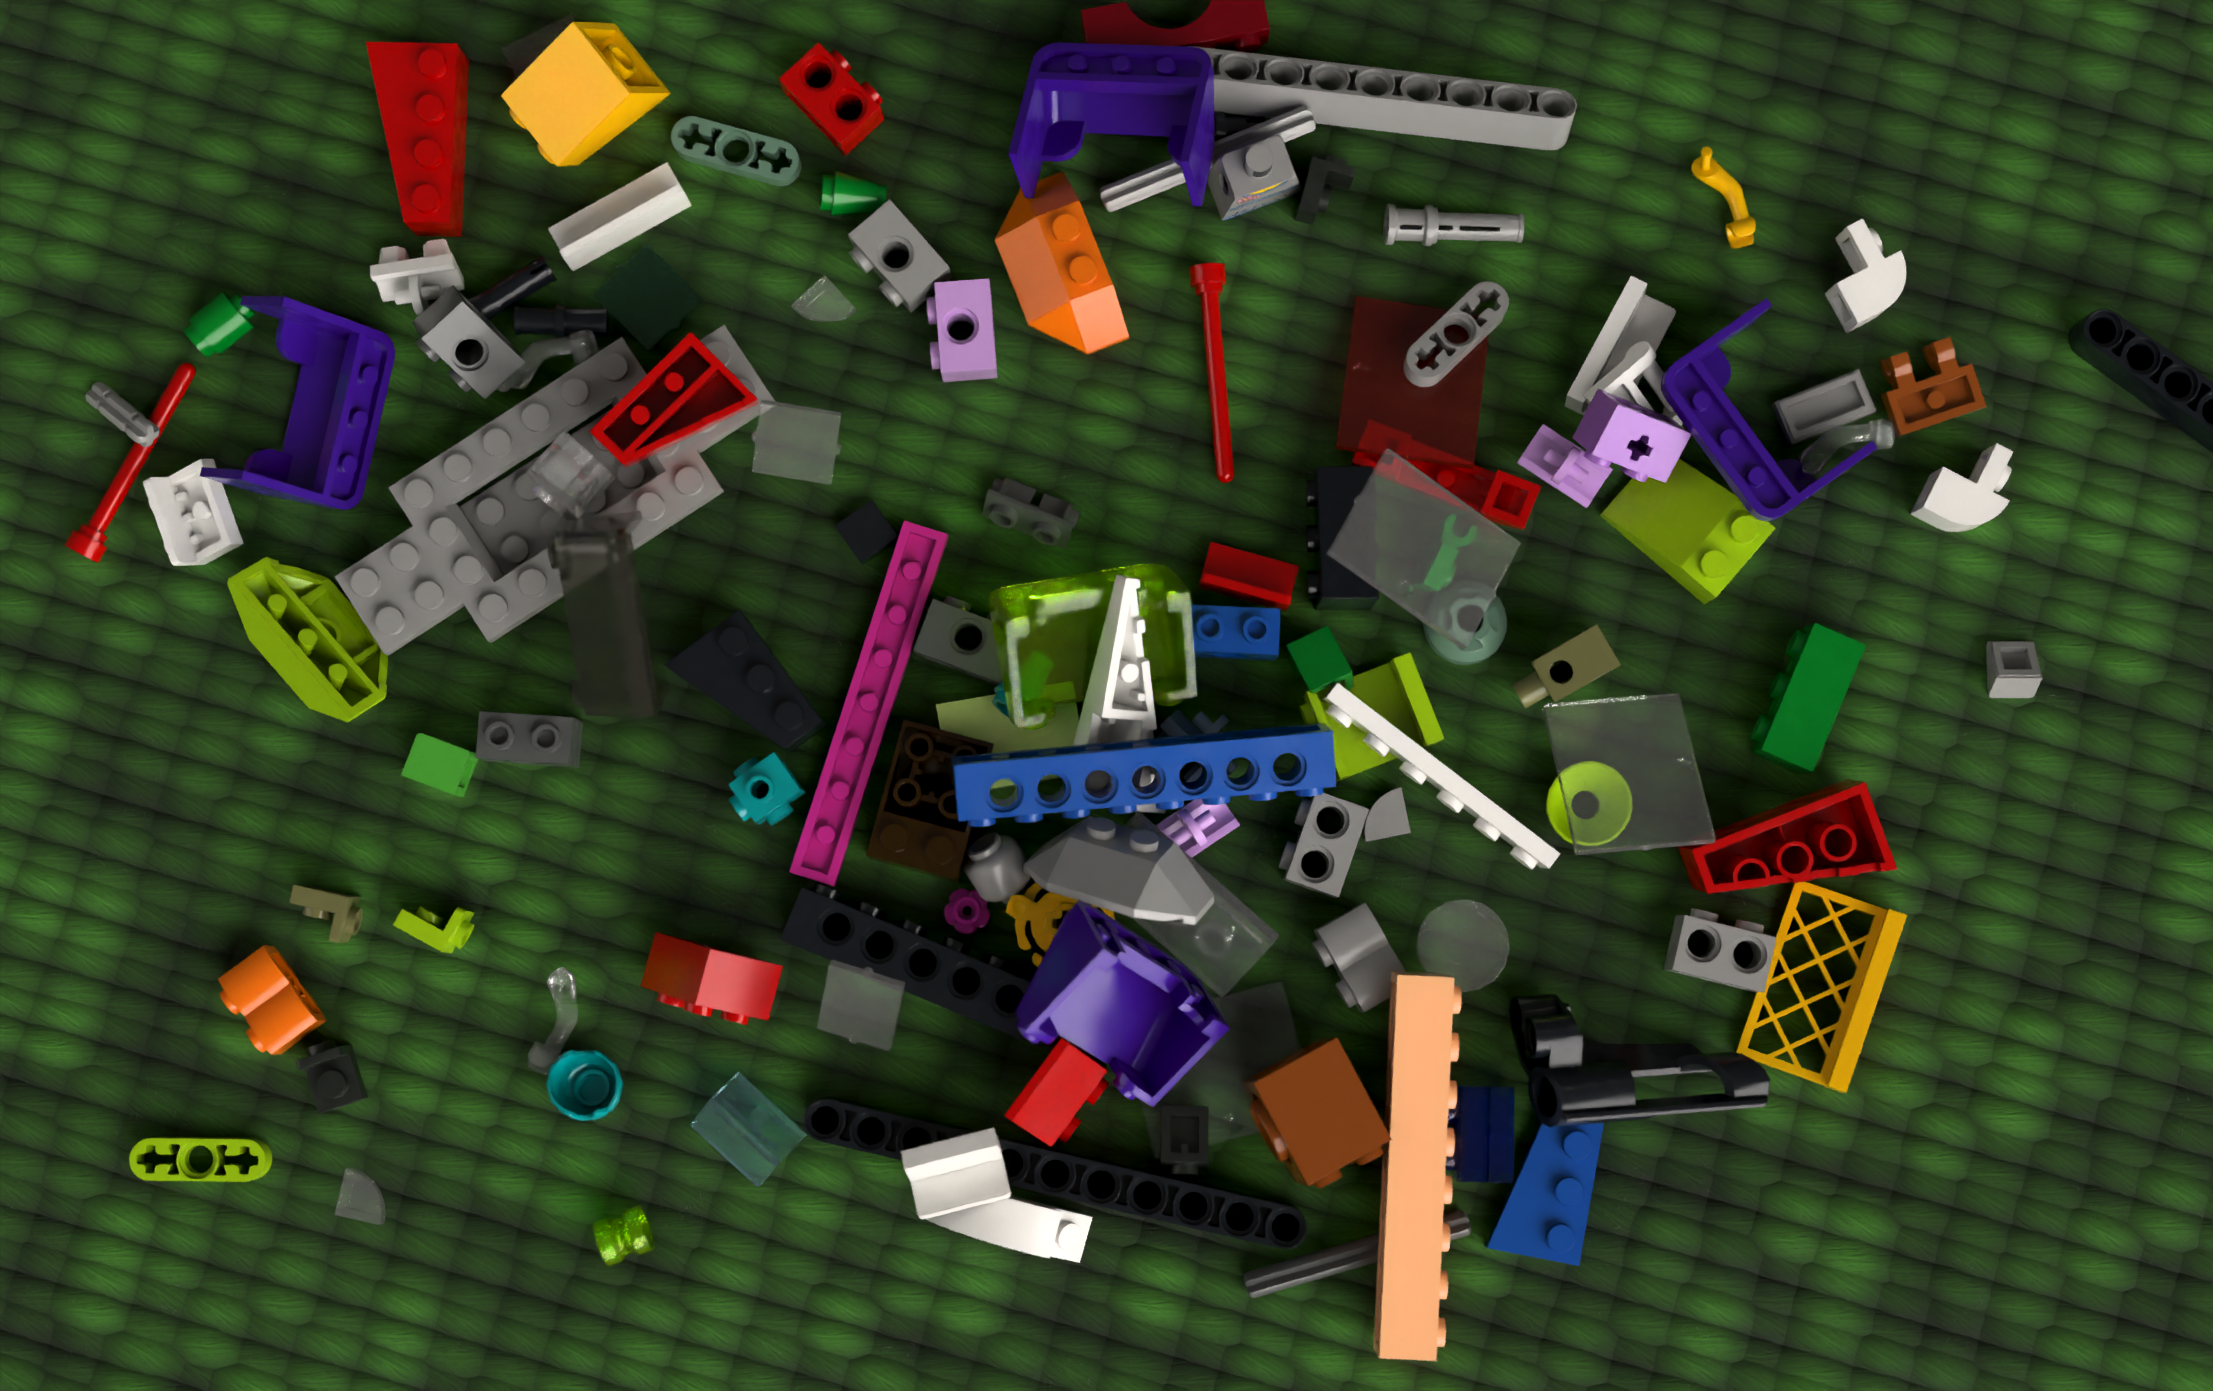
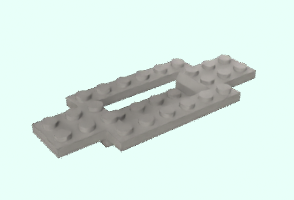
(496, 545)

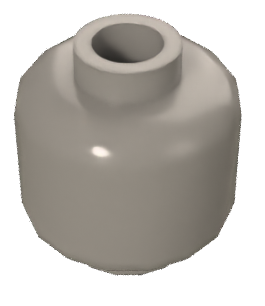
(996, 867)

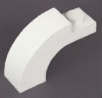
(1023, 1227)

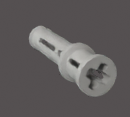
(1424, 226)

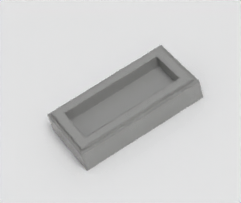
(1823, 407)

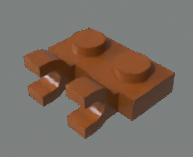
(1934, 399)

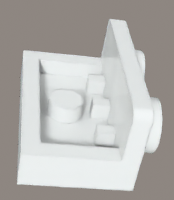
(193, 515)

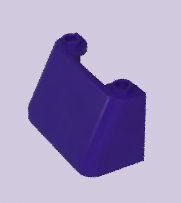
(1120, 1004)

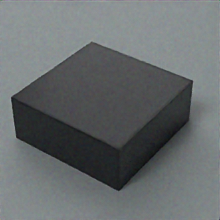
(867, 532)

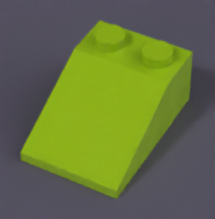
(1689, 528)

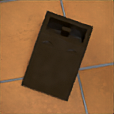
(918, 807)

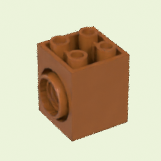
(1316, 1113)

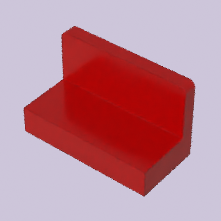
(1248, 577)

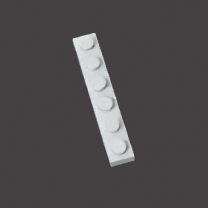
(1454, 790)

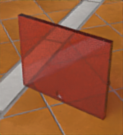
(1389, 411)

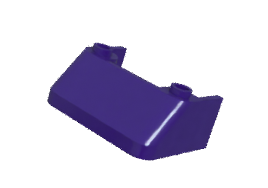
(1116, 92)
(1696, 395)
(332, 411)

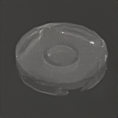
(1464, 942)

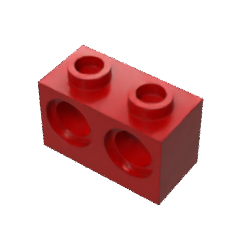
(825, 103)

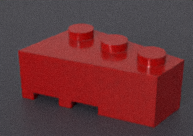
(672, 403)

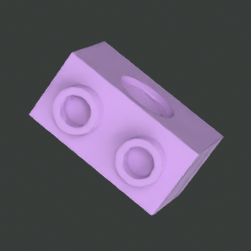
(970, 303)

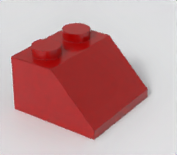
(1057, 1093)

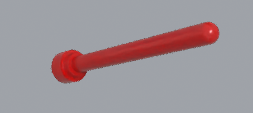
(1208, 284)
(90, 539)

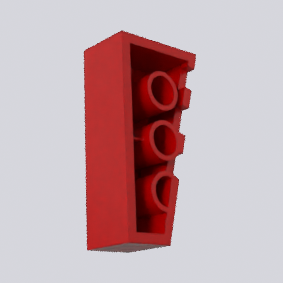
(425, 124)
(1795, 842)

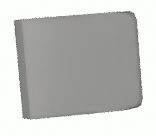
(2012, 669)

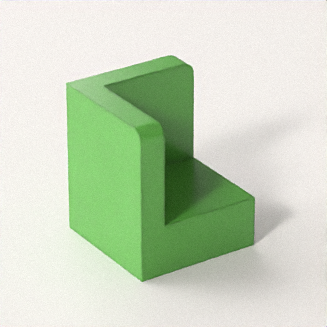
(440, 764)

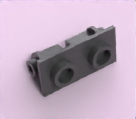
(1010, 507)

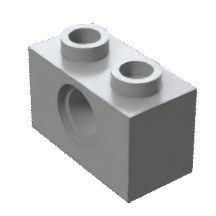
(891, 231)

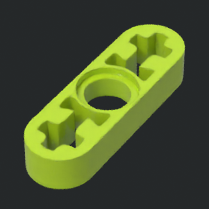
(167, 1146)

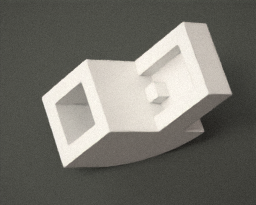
(1875, 279)
(1963, 503)

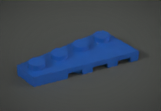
(1551, 1195)

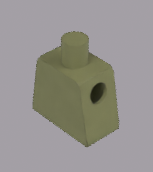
(1585, 654)

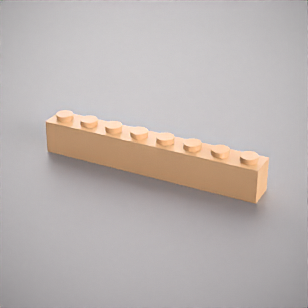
(1415, 1166)

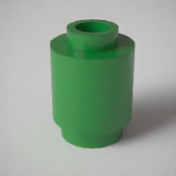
(219, 324)

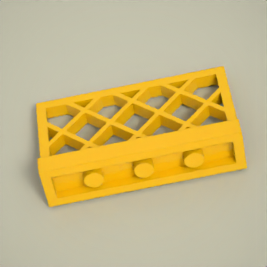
(1860, 999)

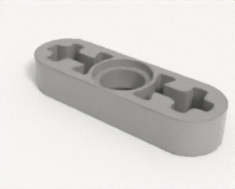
(1453, 353)

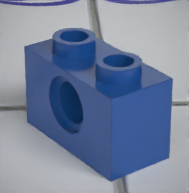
(1236, 632)

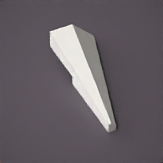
(1120, 686)

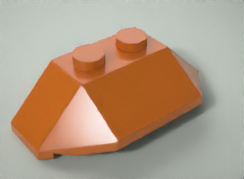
(1060, 268)

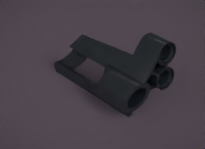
(1595, 1082)

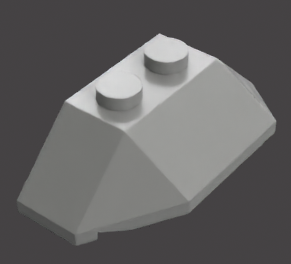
(1121, 872)

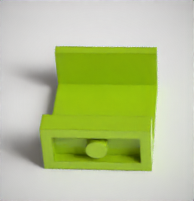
(1393, 693)

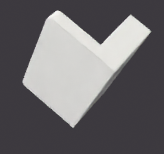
(957, 1173)

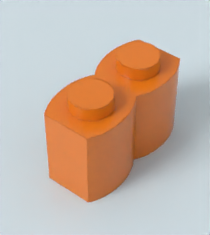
(270, 1000)

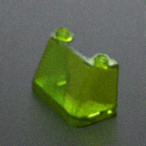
(1053, 630)

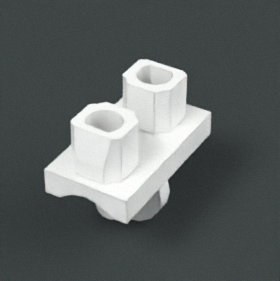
(416, 278)

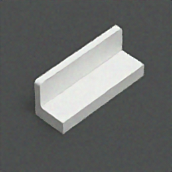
(619, 217)
(1630, 322)

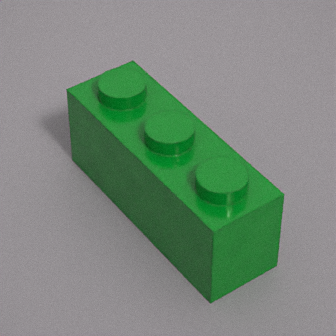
(1806, 698)

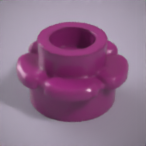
(966, 923)

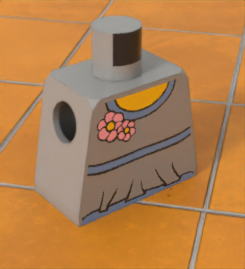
(1253, 177)

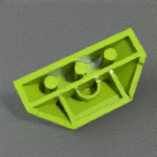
(311, 637)

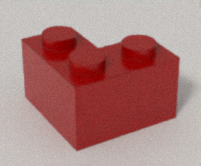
(710, 979)

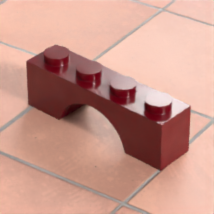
(1223, 26)

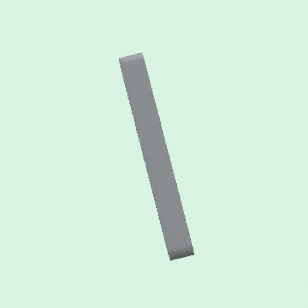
(1392, 100)

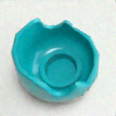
(584, 1084)

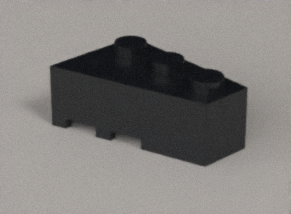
(1333, 498)
(749, 680)

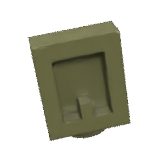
(323, 902)

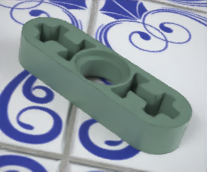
(701, 153)

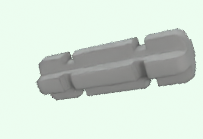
(122, 414)

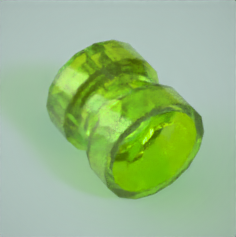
(623, 1235)

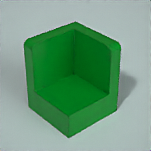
(1319, 661)

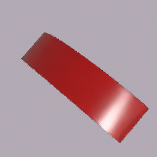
(1494, 495)

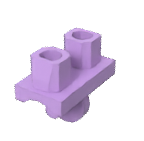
(1563, 466)
(1198, 826)

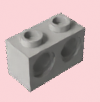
(1335, 848)
(1718, 960)

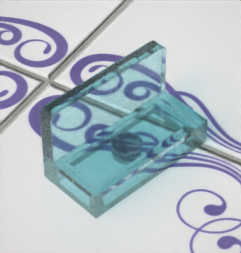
(747, 1129)

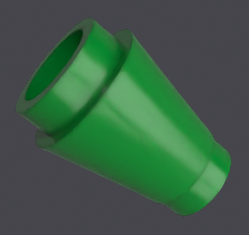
(850, 195)

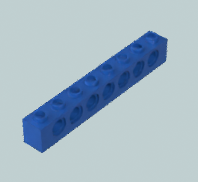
(1310, 774)

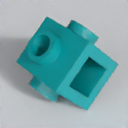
(782, 790)

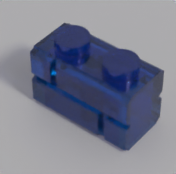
(1483, 1134)

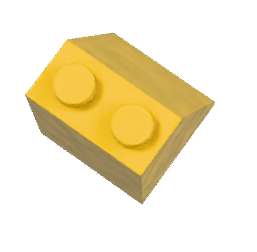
(583, 92)

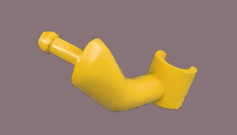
(1712, 174)

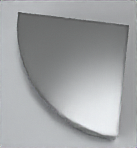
(1387, 817)

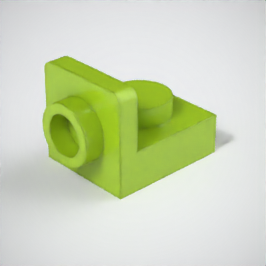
(427, 927)

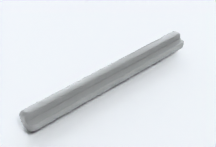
(1169, 174)

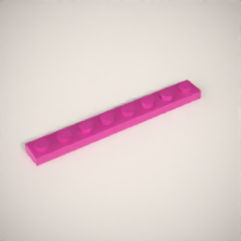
(869, 703)

